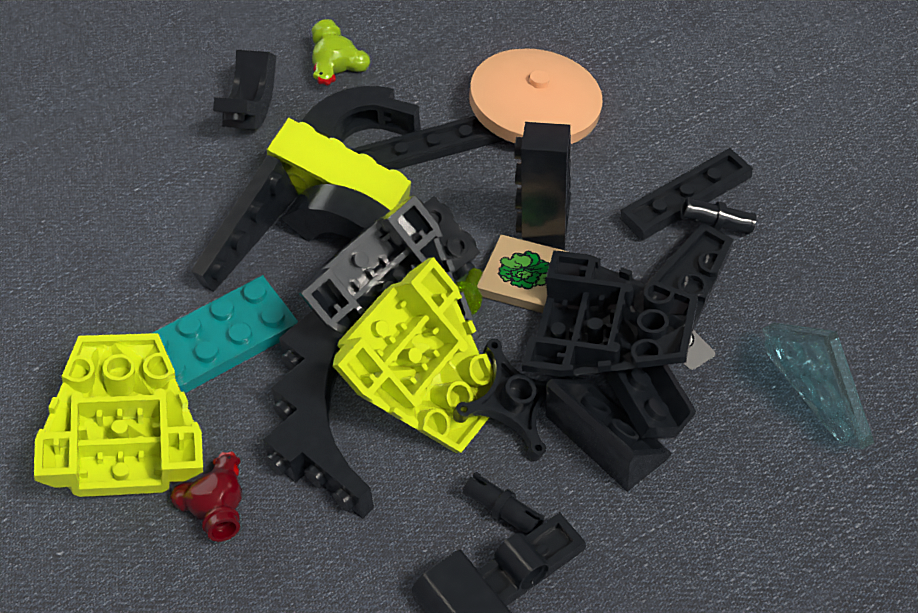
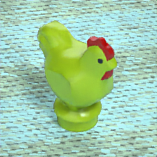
(334, 53)

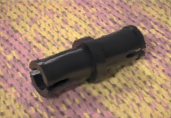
(718, 215)
(502, 504)

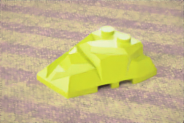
(418, 356)
(118, 421)

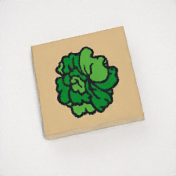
(517, 273)

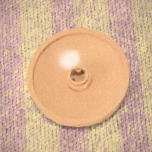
(534, 88)

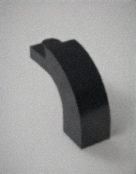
(250, 91)
(360, 110)
(332, 210)

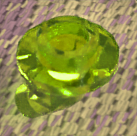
(471, 290)

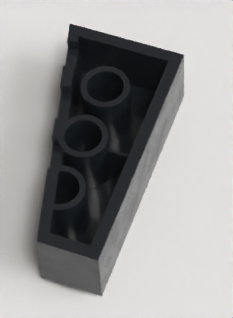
(544, 183)

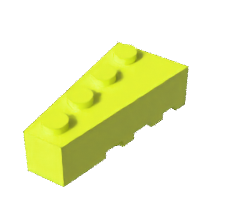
(318, 160)

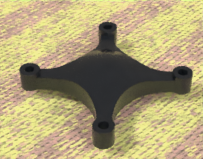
(511, 400)

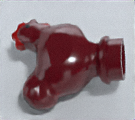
(214, 498)

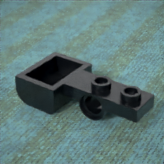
(516, 568)

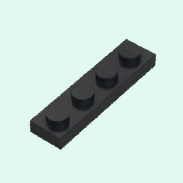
(701, 183)

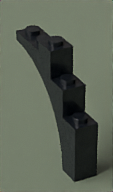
(303, 402)

